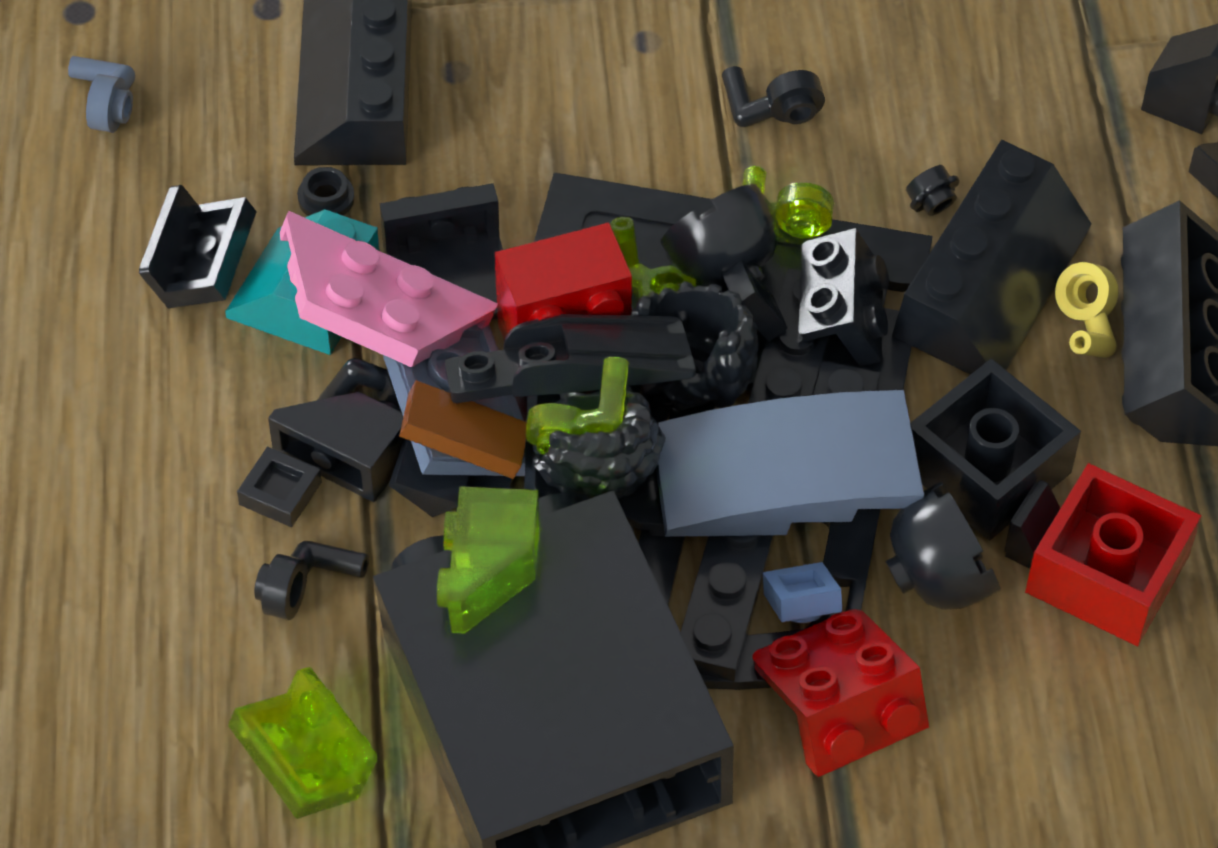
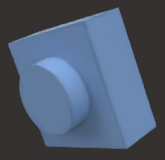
(802, 592)

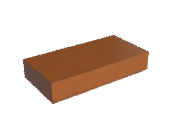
(464, 430)

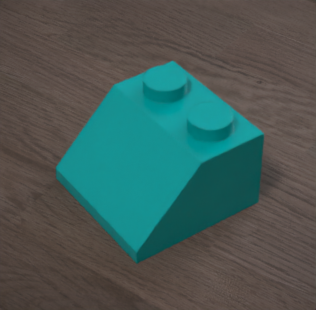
(268, 295)

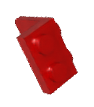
(847, 688)

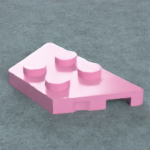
(375, 296)

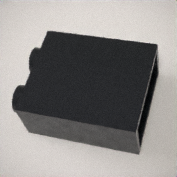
(570, 701)

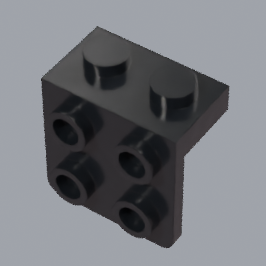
(448, 236)

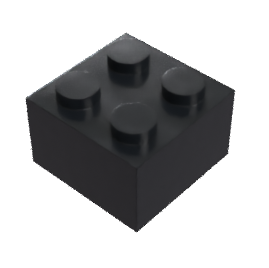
(992, 445)

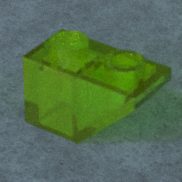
(492, 552)

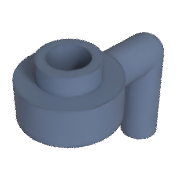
(109, 94)

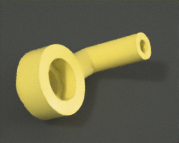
(1072, 301)

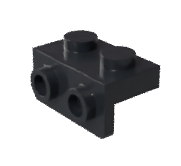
(195, 248)
(844, 294)

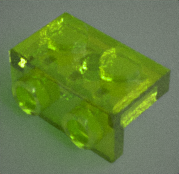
(306, 746)

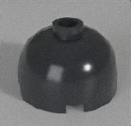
(733, 231)
(939, 553)

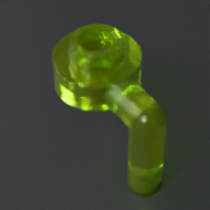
(800, 207)
(643, 278)
(547, 418)

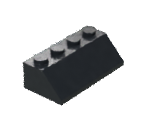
(353, 83)
(994, 263)
(1171, 326)

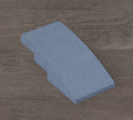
(786, 463)

